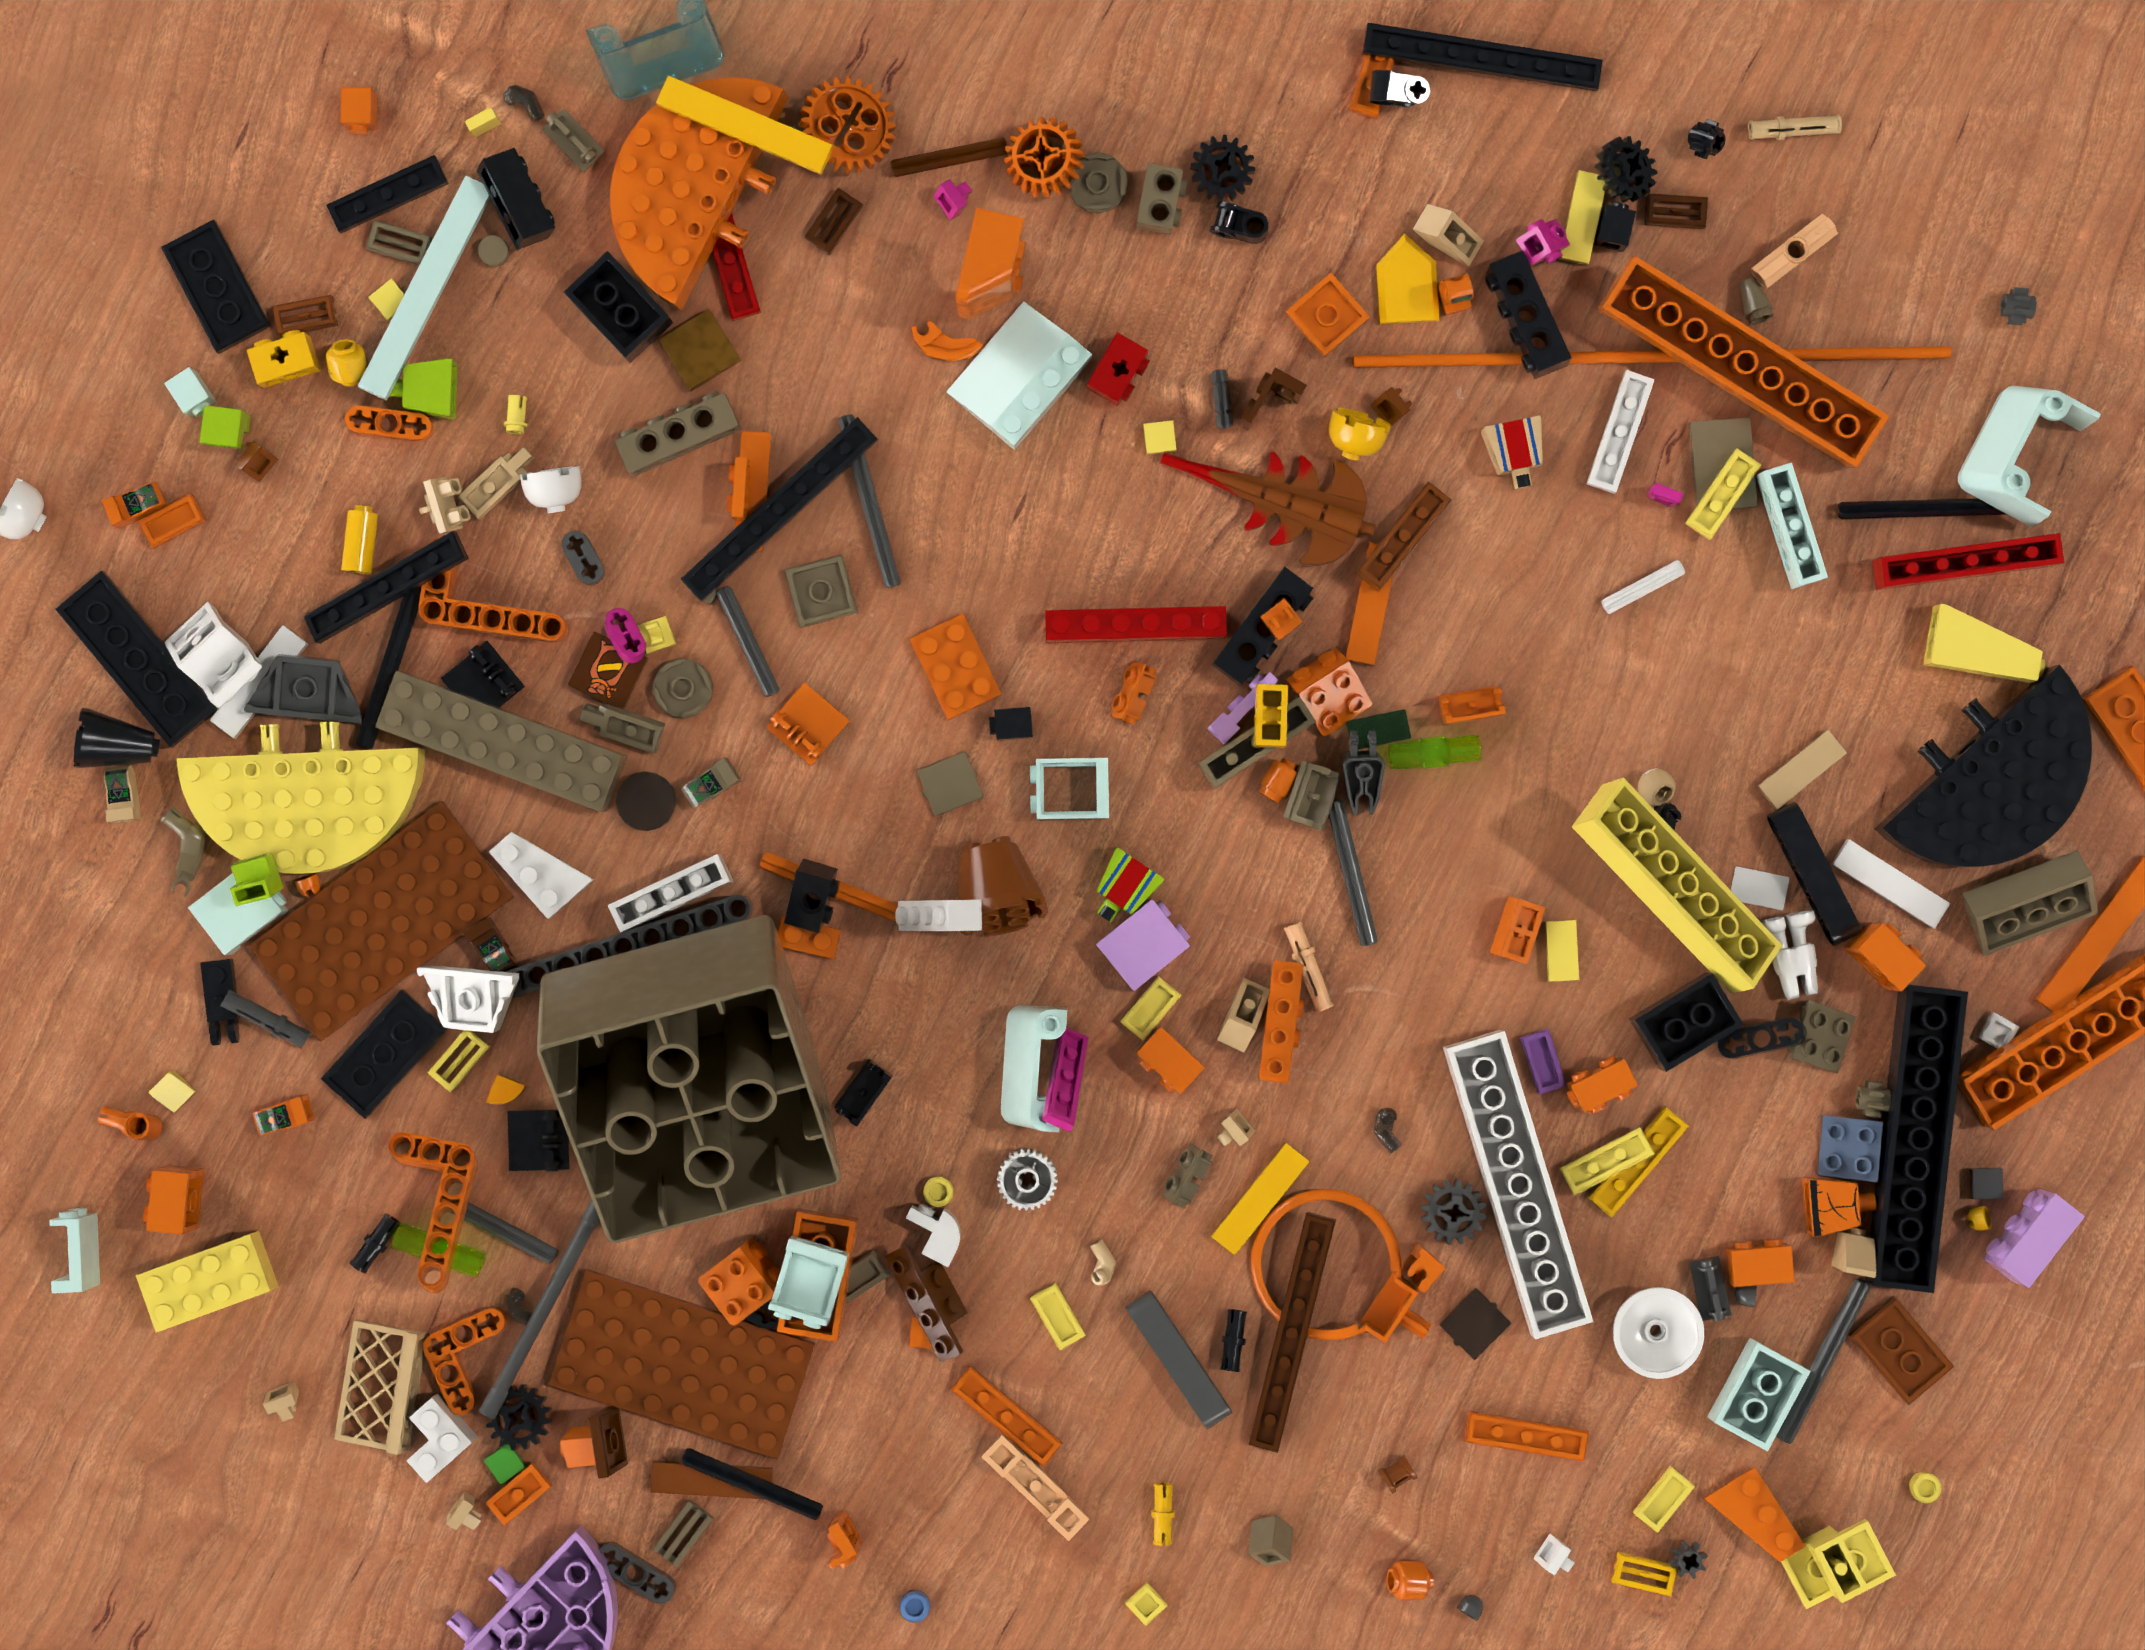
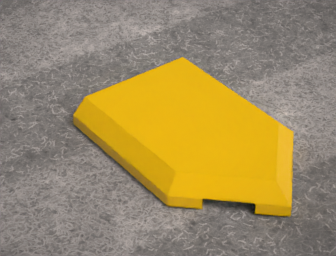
(1407, 285)

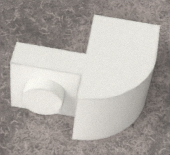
(944, 1236)

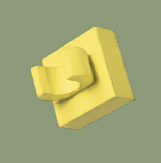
(657, 634)

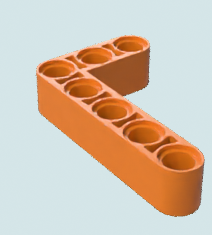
(481, 611)
(444, 1202)

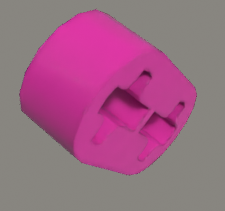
(619, 638)

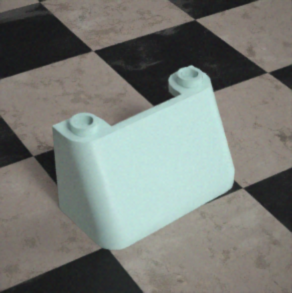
(1023, 1037)

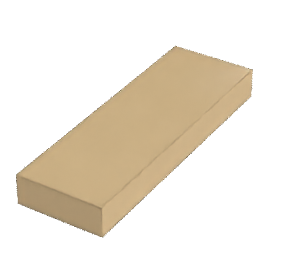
(1801, 769)

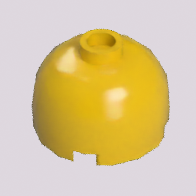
(1357, 433)

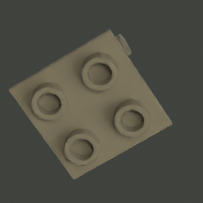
(1825, 1038)

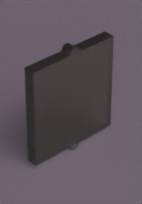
(1475, 1323)

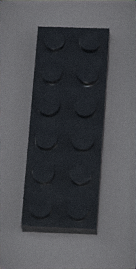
(136, 659)

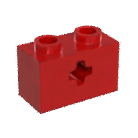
(1124, 352)

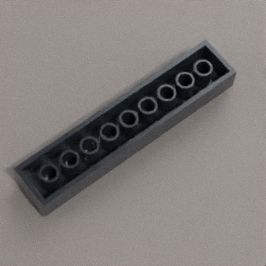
(1917, 1136)

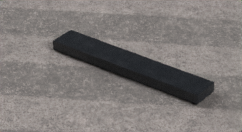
(386, 587)

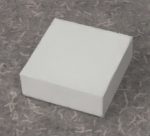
(1997, 1031)

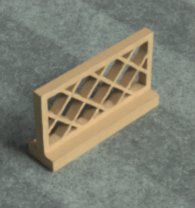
(403, 1397)

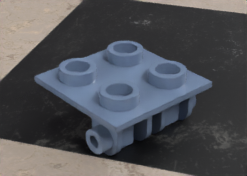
(1850, 1148)

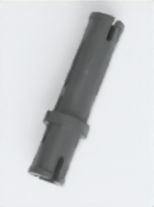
(266, 1019)

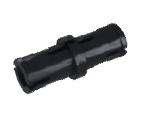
(375, 1243)
(1233, 1340)

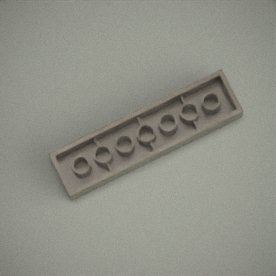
(501, 741)

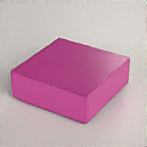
(1665, 495)

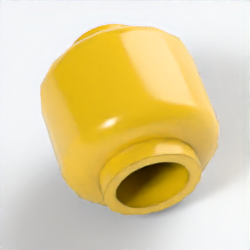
(346, 362)

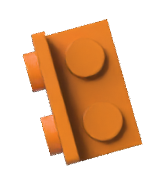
(844, 1539)

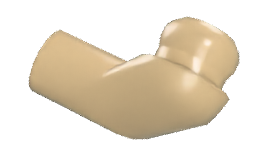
(1105, 1264)

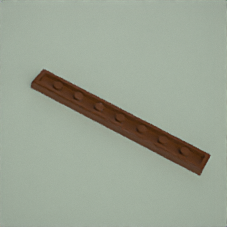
(1292, 1331)

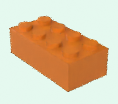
(835, 1232)

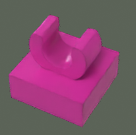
(952, 198)

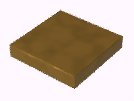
(699, 349)

